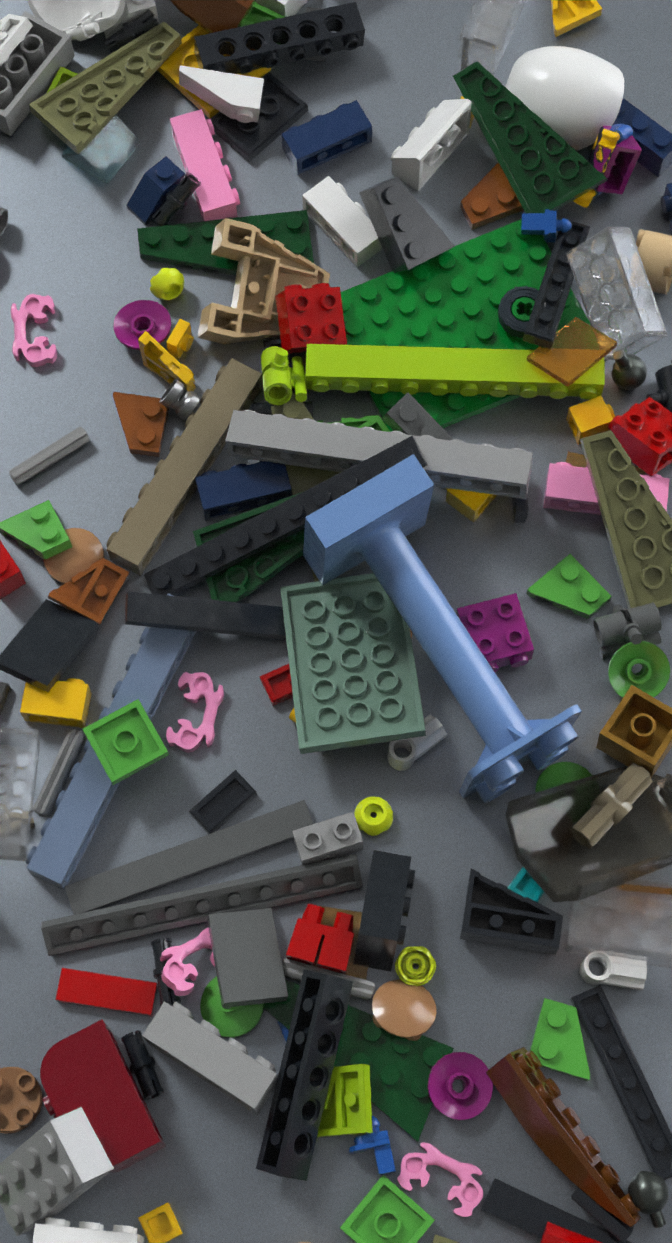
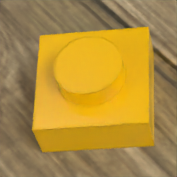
(180, 339)

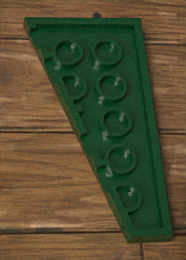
(531, 154)
(193, 241)
(249, 574)
(396, 1064)

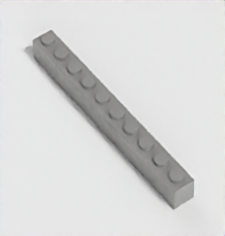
(340, 446)

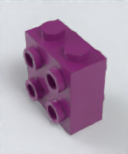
(499, 631)

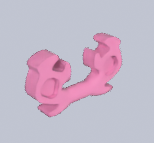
(32, 307)
(187, 737)
(175, 971)
(414, 1167)

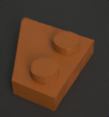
(490, 199)
(142, 422)
(91, 591)

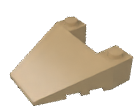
(260, 276)

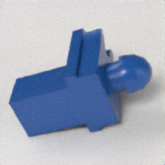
(544, 224)
(380, 1144)

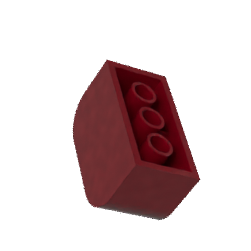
(93, 1075)

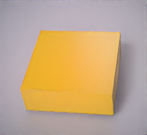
(160, 1224)

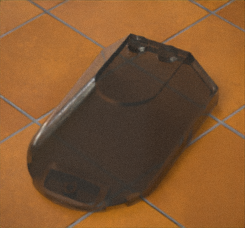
(570, 870)

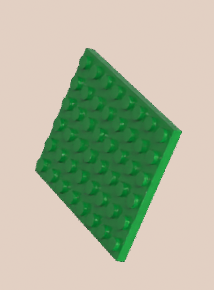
(451, 305)

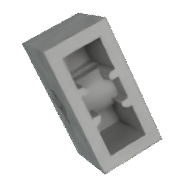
(328, 839)

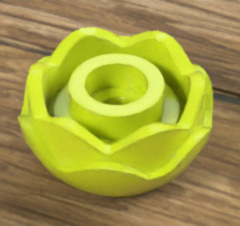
(167, 284)
(376, 825)
(415, 955)

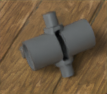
(626, 627)

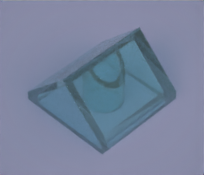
(106, 151)

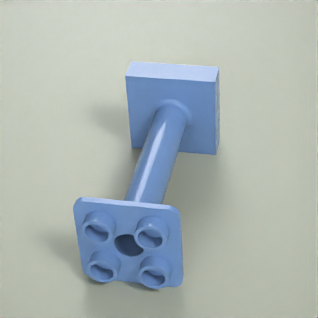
(373, 528)

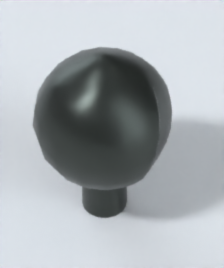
(628, 370)
(649, 1195)

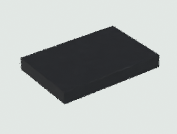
(278, 112)
(47, 645)

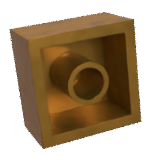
(638, 731)

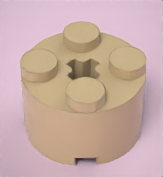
(656, 257)

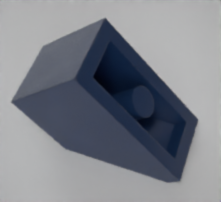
(153, 189)

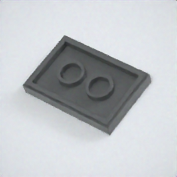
(247, 958)

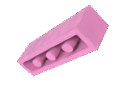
(202, 159)
(572, 489)

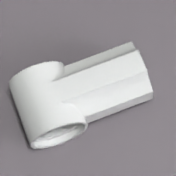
(416, 746)
(616, 971)

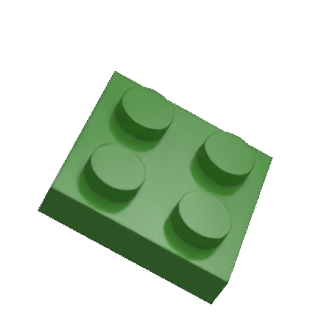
(125, 742)
(387, 1217)

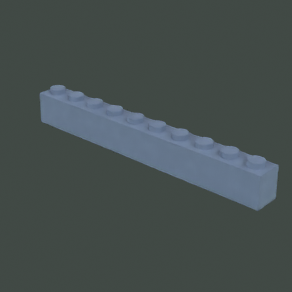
(91, 790)

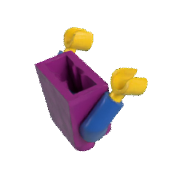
(615, 157)

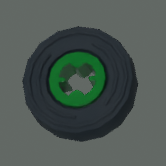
(509, 306)

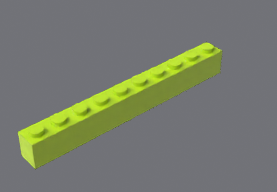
(439, 372)

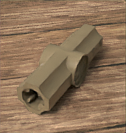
(611, 805)

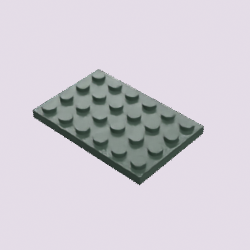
(350, 665)

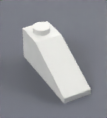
(229, 93)

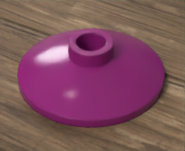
(139, 316)
(476, 1087)

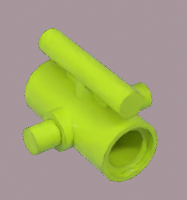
(280, 378)

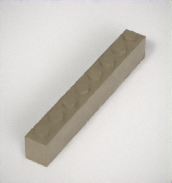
(189, 457)

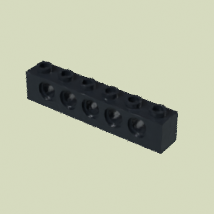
(288, 30)
(304, 1075)

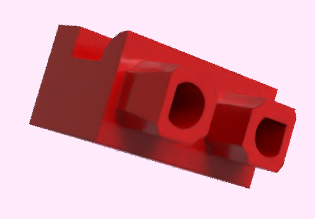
(309, 934)

